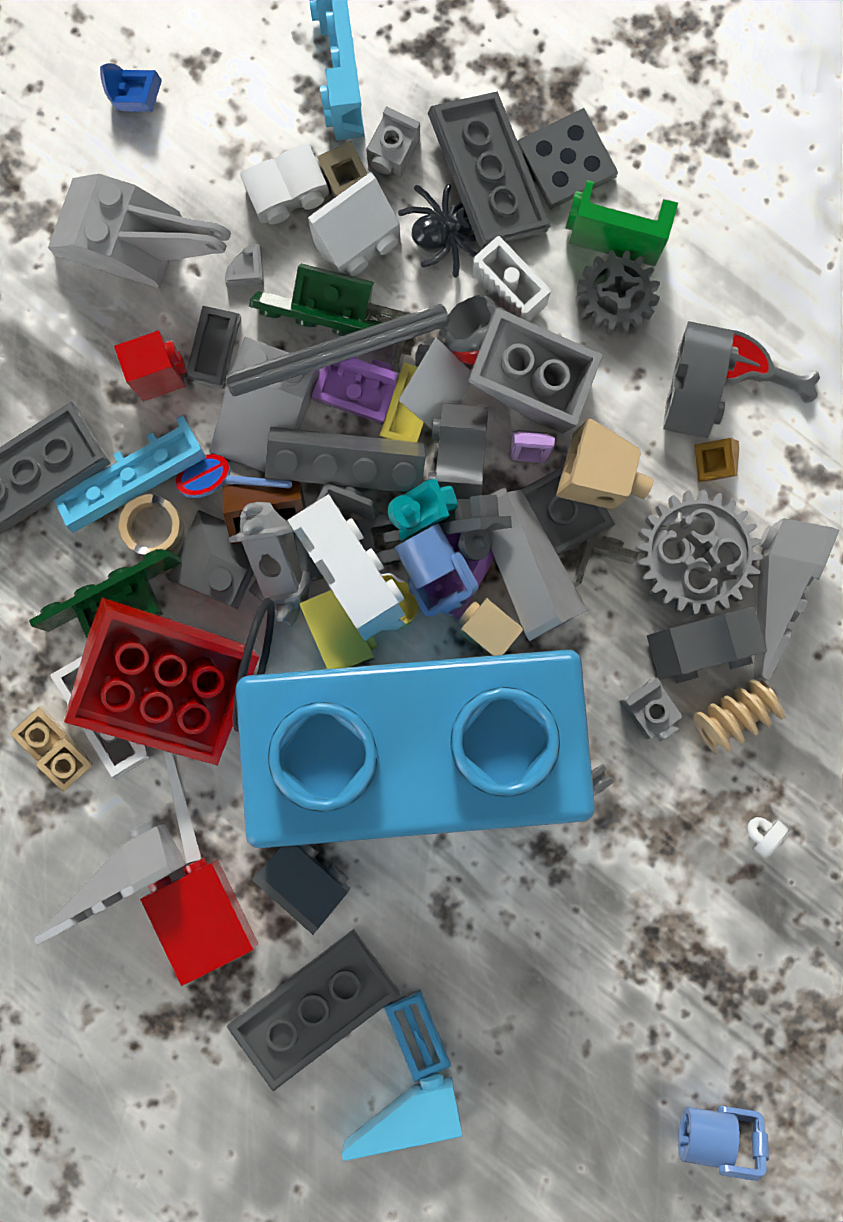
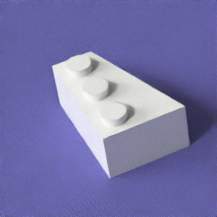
(348, 567)
(115, 753)

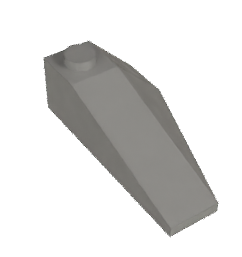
(791, 560)
(132, 867)

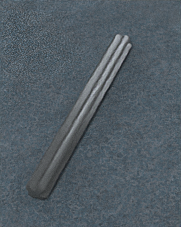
(337, 350)

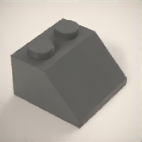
(303, 884)

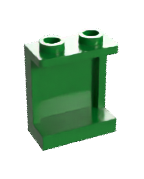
(615, 230)

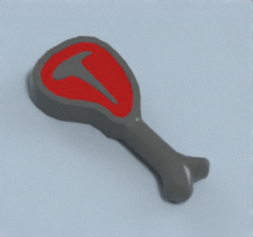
(756, 364)

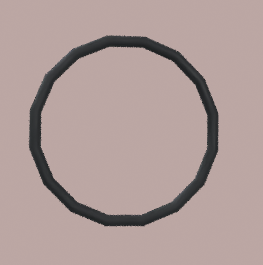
(268, 605)

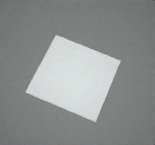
(436, 381)

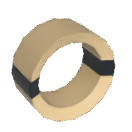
(137, 505)

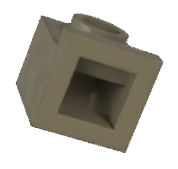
(341, 165)

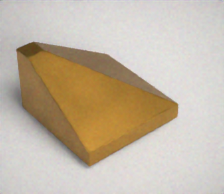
(717, 459)

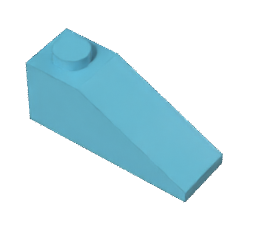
(417, 1117)

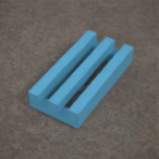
(431, 1067)

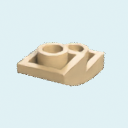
(52, 748)

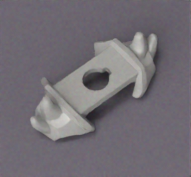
(262, 534)

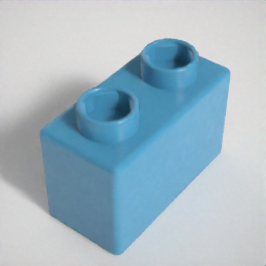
(414, 749)

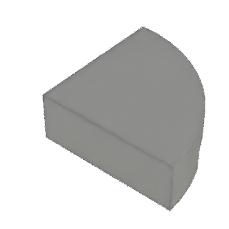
(246, 268)

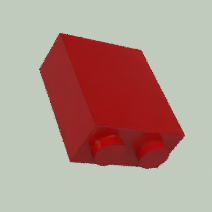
(198, 920)

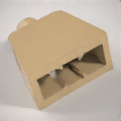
(602, 468)

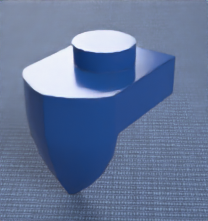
(130, 88)

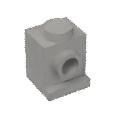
(400, 130)
(639, 704)

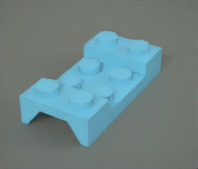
(342, 93)

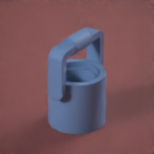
(429, 558)
(713, 1140)

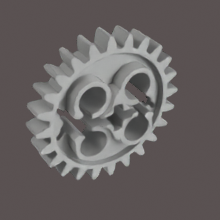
(724, 530)

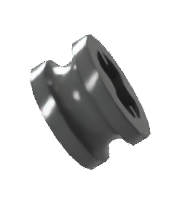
(600, 780)

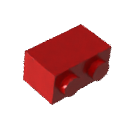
(151, 365)

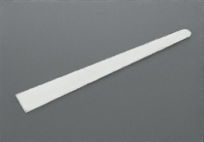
(185, 826)

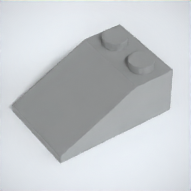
(535, 371)
(247, 418)

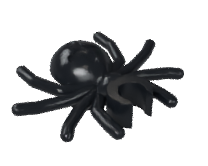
(441, 229)

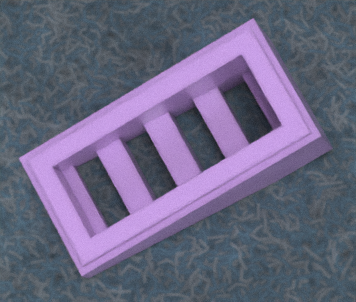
(531, 446)

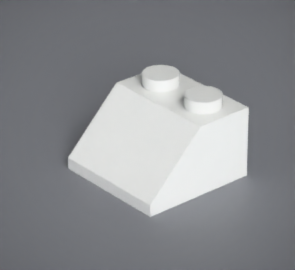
(355, 227)

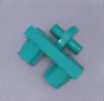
(421, 508)

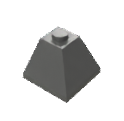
(212, 562)

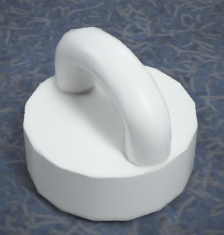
(771, 839)

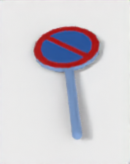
(212, 474)

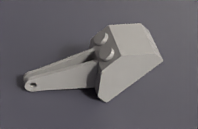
(128, 230)

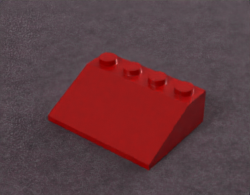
(157, 683)

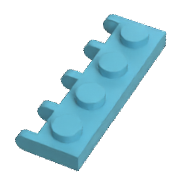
(130, 476)

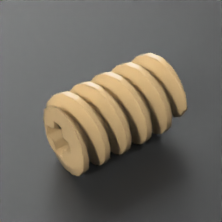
(738, 715)

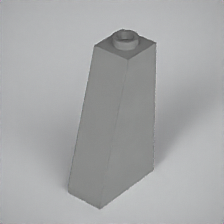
(532, 569)

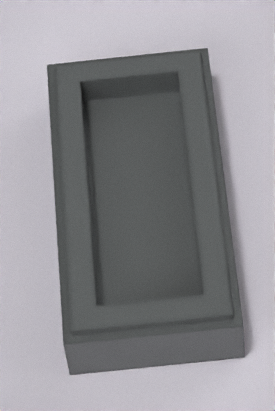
(213, 347)

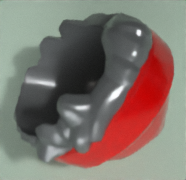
(468, 327)

